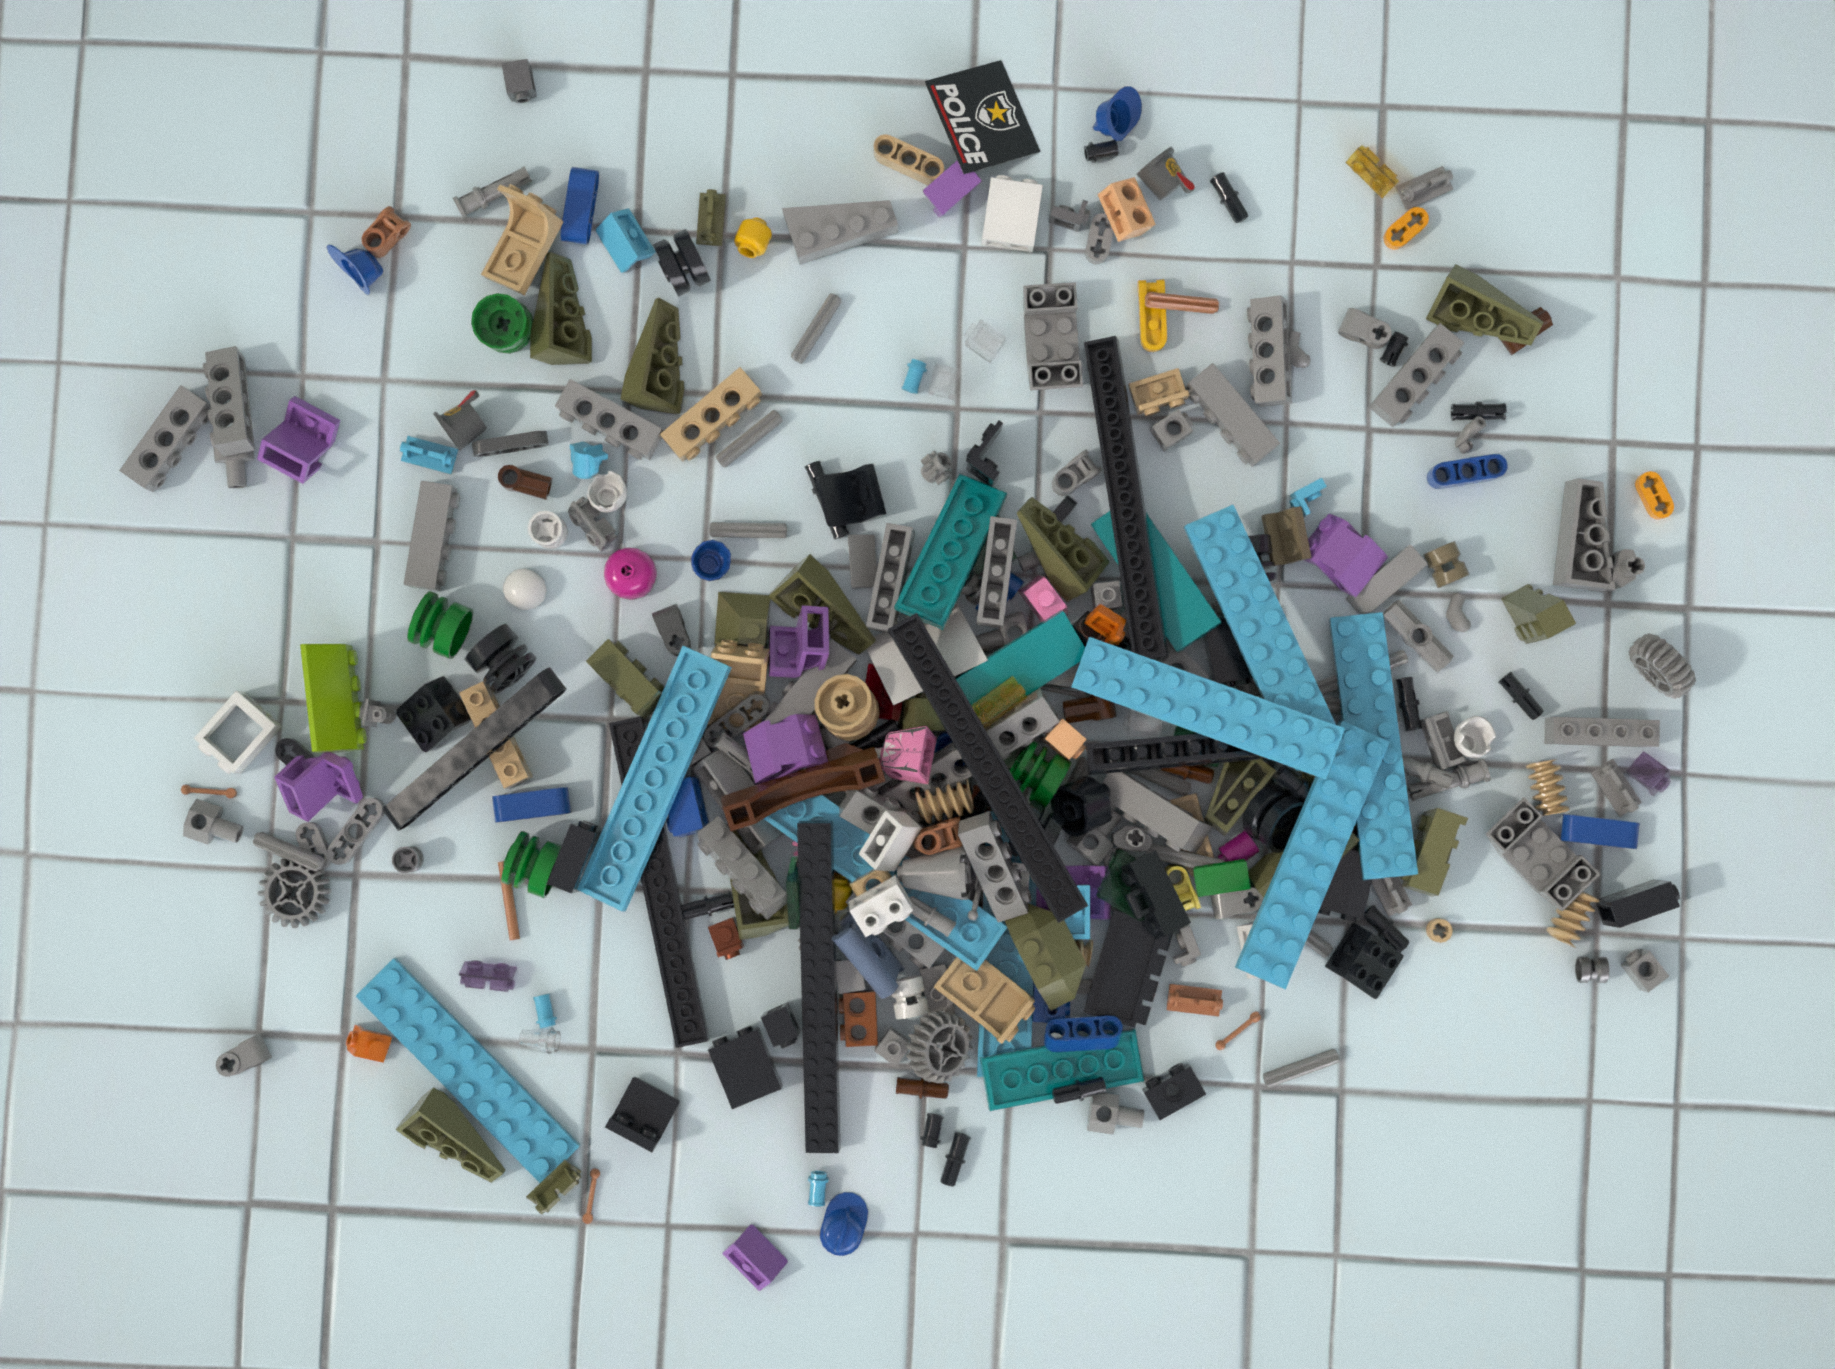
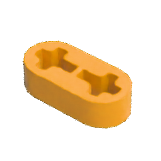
(1402, 223)
(1660, 492)

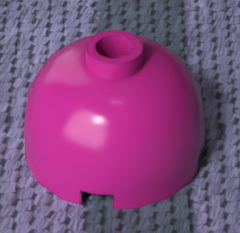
(638, 582)

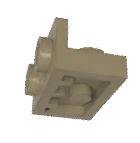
(1287, 536)

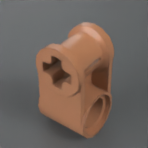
(385, 230)
(943, 836)

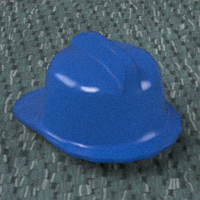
(1119, 114)
(358, 265)
(844, 1224)

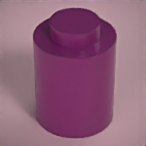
(1238, 848)

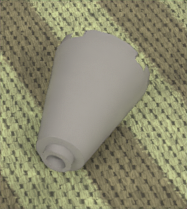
(938, 873)

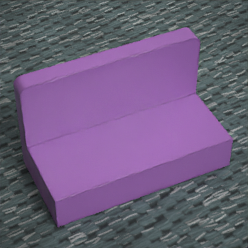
(950, 188)
(755, 1257)

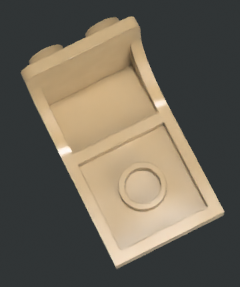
(523, 242)
(746, 676)
(987, 997)

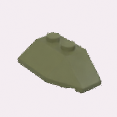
(1048, 954)

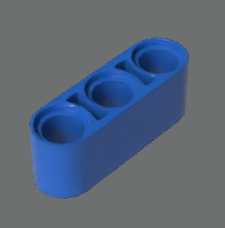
(579, 205)
(1479, 469)
(531, 804)
(1600, 831)
(1091, 1025)

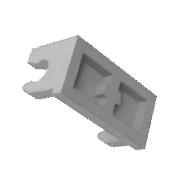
(1440, 740)

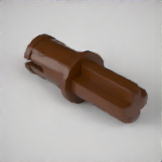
(1195, 772)
(922, 1088)

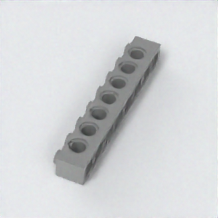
(944, 760)

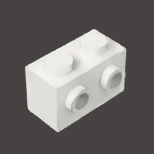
(890, 840)
(881, 906)

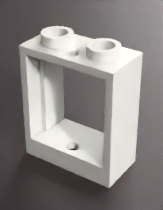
(257, 713)

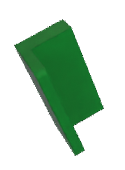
(1221, 877)

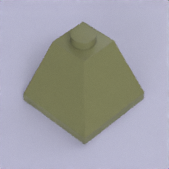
(742, 618)

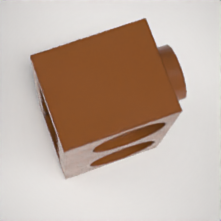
(866, 1018)

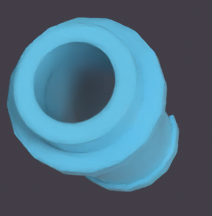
(914, 376)
(544, 1011)
(817, 1188)

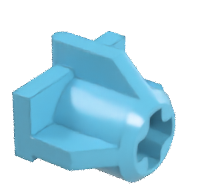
(586, 459)

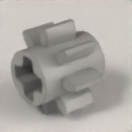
(936, 467)

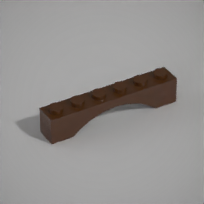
(761, 800)

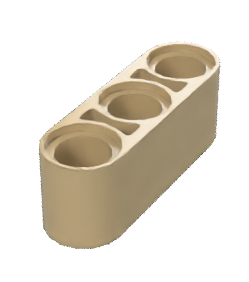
(902, 149)

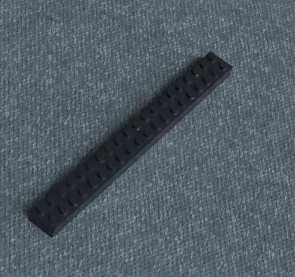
(1126, 498)
(987, 768)
(665, 912)
(819, 986)

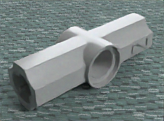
(1429, 648)

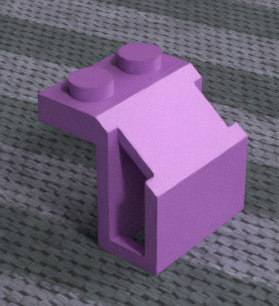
(299, 440)
(1344, 554)
(797, 647)
(784, 747)
(315, 782)
(1091, 876)

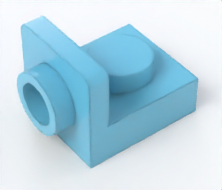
(1309, 492)

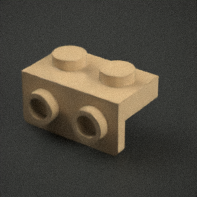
(1158, 392)

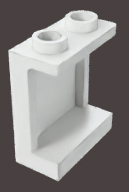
(1012, 214)

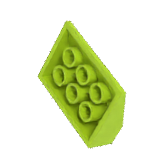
(332, 697)

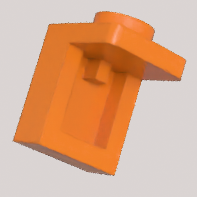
(1107, 624)
(368, 1044)

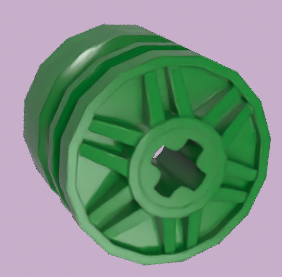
(489, 318)
(435, 623)
(1039, 774)
(530, 863)

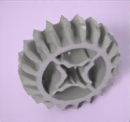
(1662, 666)
(301, 900)
(943, 1030)

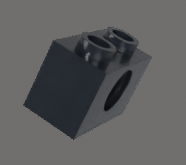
(781, 1025)
(1189, 1090)

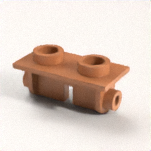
(1194, 1000)

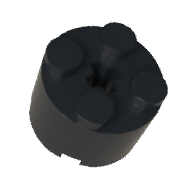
(1083, 805)

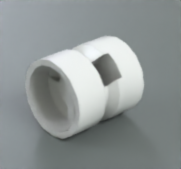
(547, 529)
(909, 987)

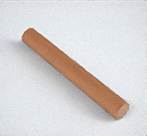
(509, 905)

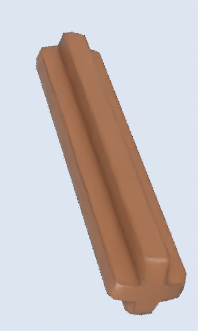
(1181, 302)

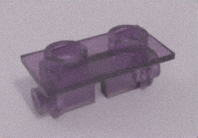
(476, 973)

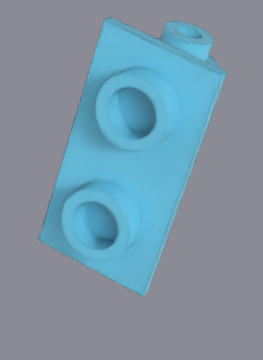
(428, 454)

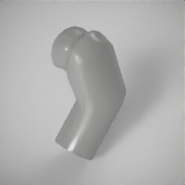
(1297, 355)
(1471, 429)
(1455, 615)

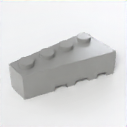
(837, 227)
(1583, 539)
(1156, 813)

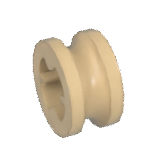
(1441, 922)

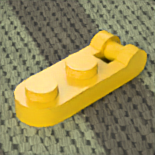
(1151, 320)

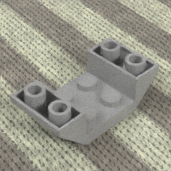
(1051, 336)
(1541, 855)

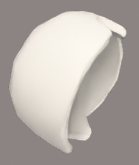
(607, 492)
(524, 589)
(1474, 737)

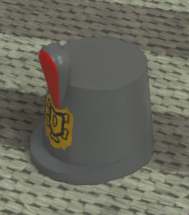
(1164, 175)
(462, 422)

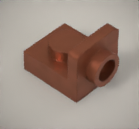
(726, 938)

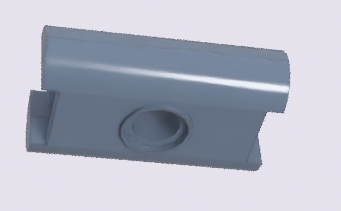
(869, 956)

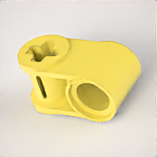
(1184, 888)

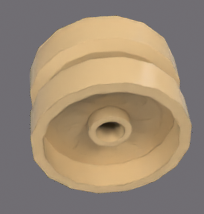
(846, 707)

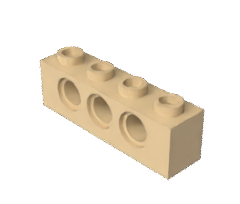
(736, 383)
(508, 759)

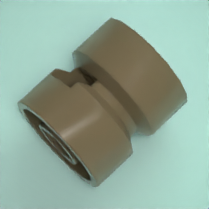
(1442, 556)

